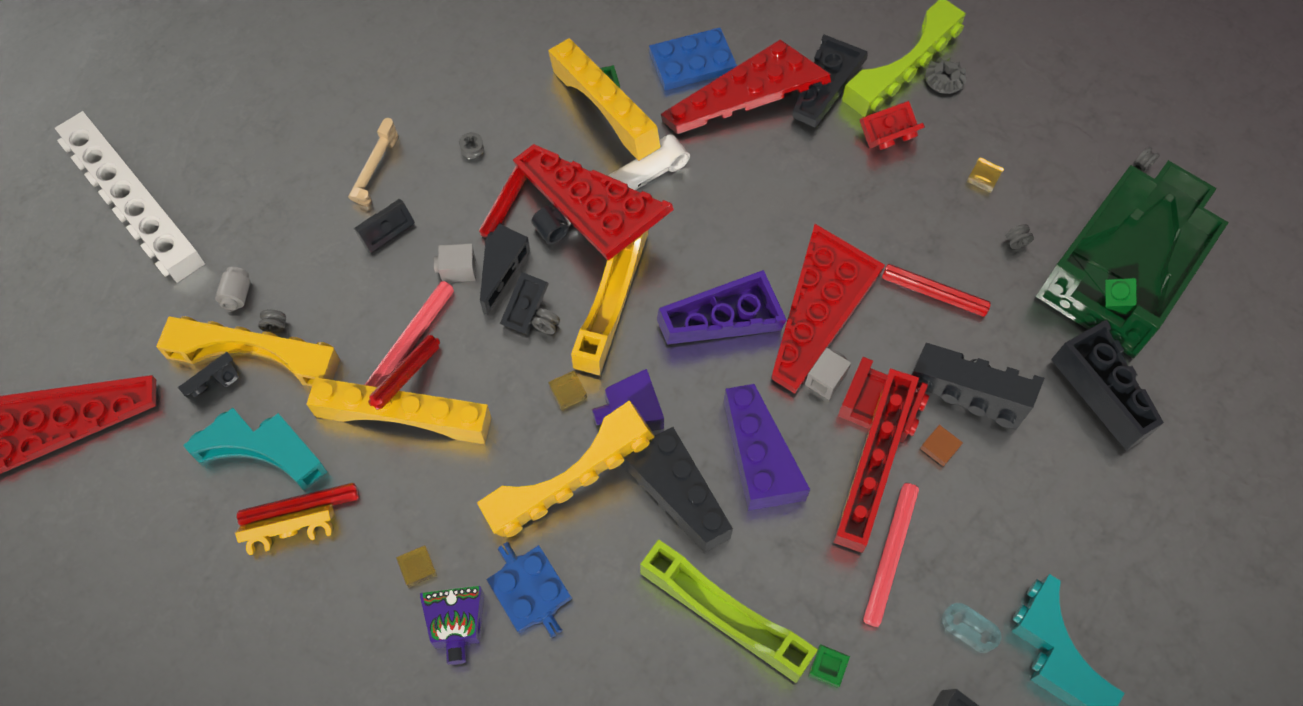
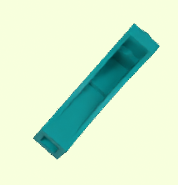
(271, 442)
(1062, 667)

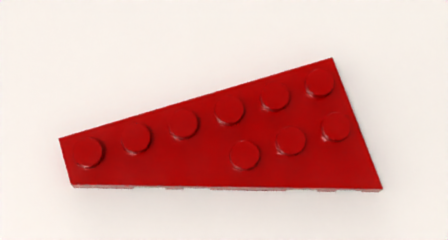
(747, 86)
(596, 204)
(826, 295)
(55, 417)

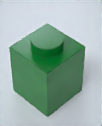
(1121, 296)

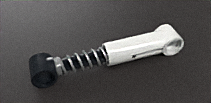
(669, 157)

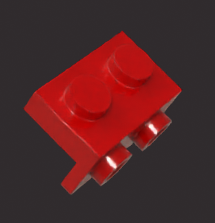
(889, 125)

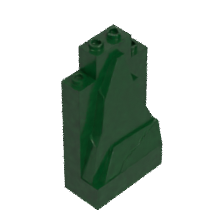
(1140, 232)

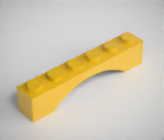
(630, 123)
(601, 323)
(194, 341)
(442, 415)
(618, 436)

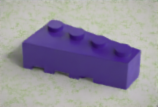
(725, 311)
(762, 456)

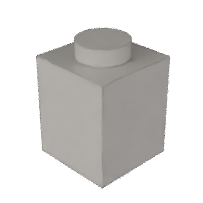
(455, 263)
(828, 373)

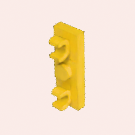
(285, 526)

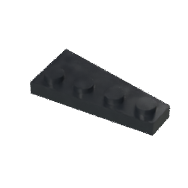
(842, 63)

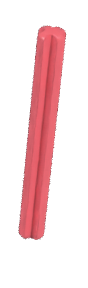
(411, 334)
(891, 555)

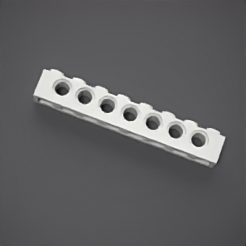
(130, 198)

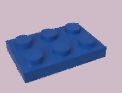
(692, 58)

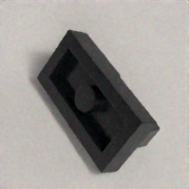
(384, 225)
(524, 303)
(220, 369)

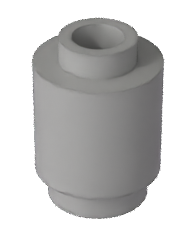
(233, 288)

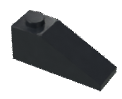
(502, 258)

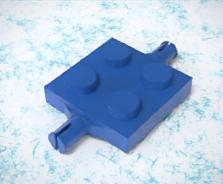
(529, 589)

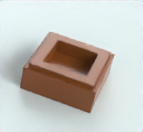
(941, 445)

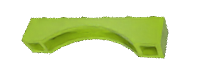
(872, 86)
(761, 636)

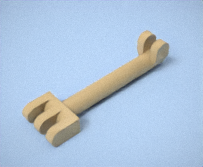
(388, 137)

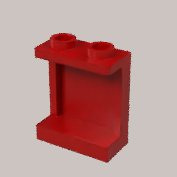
(864, 396)

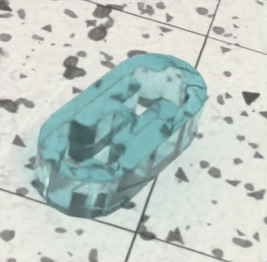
(975, 622)

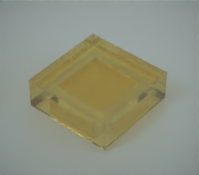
(985, 175)
(567, 389)
(416, 566)

